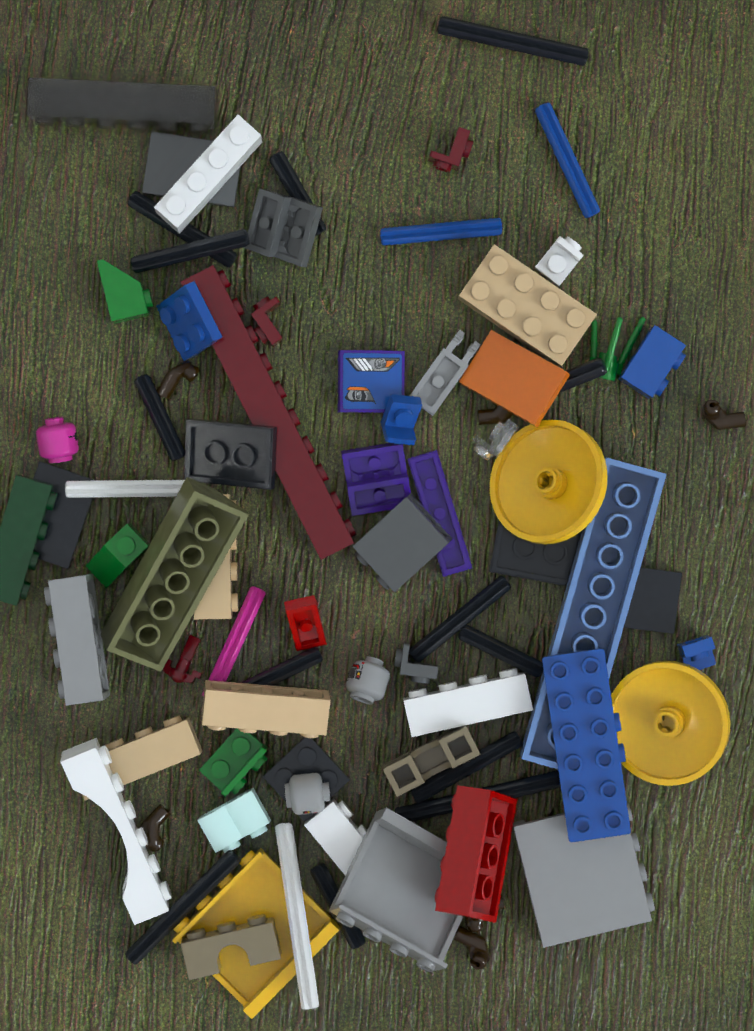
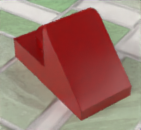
(305, 622)

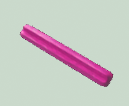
(237, 635)

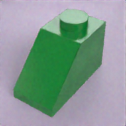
(124, 294)
(118, 555)

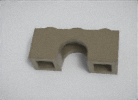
(429, 759)
(255, 937)

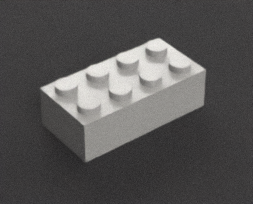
(78, 639)

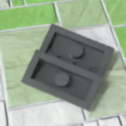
(283, 227)

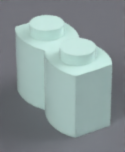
(235, 820)

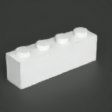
(208, 174)
(467, 703)
(337, 833)

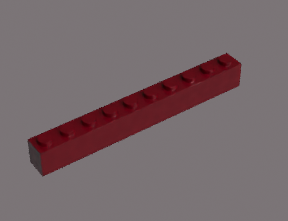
(265, 407)

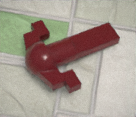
(179, 673)

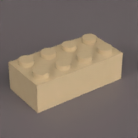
(526, 306)

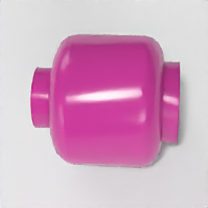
(57, 440)

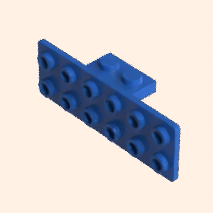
(586, 745)

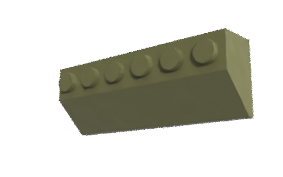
(173, 575)

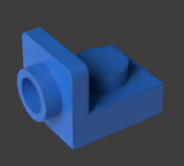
(400, 419)
(698, 652)

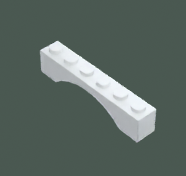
(91, 775)

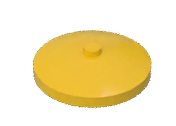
(548, 482)
(670, 722)

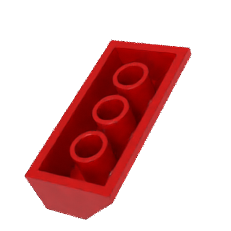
(475, 853)

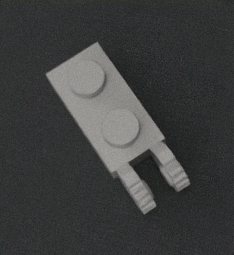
(443, 375)

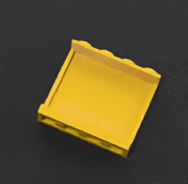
(252, 892)

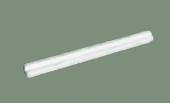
(297, 916)

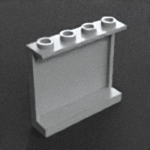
(581, 884)
(394, 890)

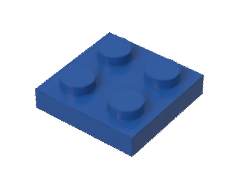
(189, 321)

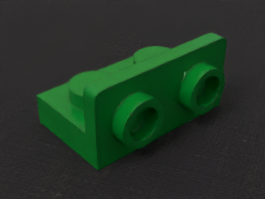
(233, 761)

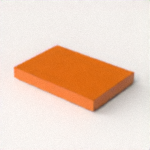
(514, 378)

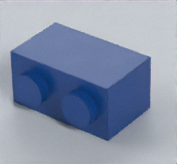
(653, 362)

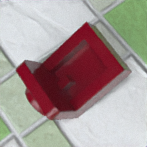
(460, 148)
(266, 330)

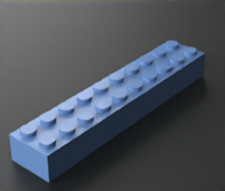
(599, 585)

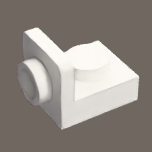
(560, 260)

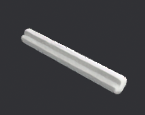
(122, 488)

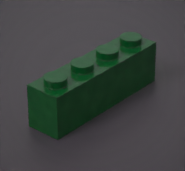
(19, 535)

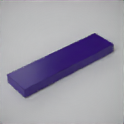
(436, 499)

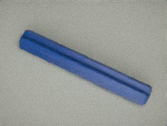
(567, 160)
(441, 231)

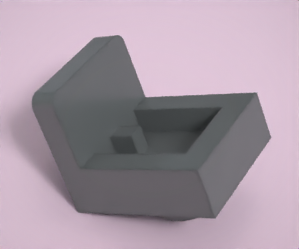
(419, 671)

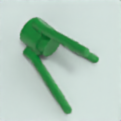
(612, 365)

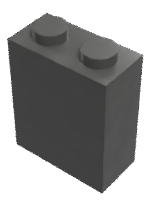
(401, 543)

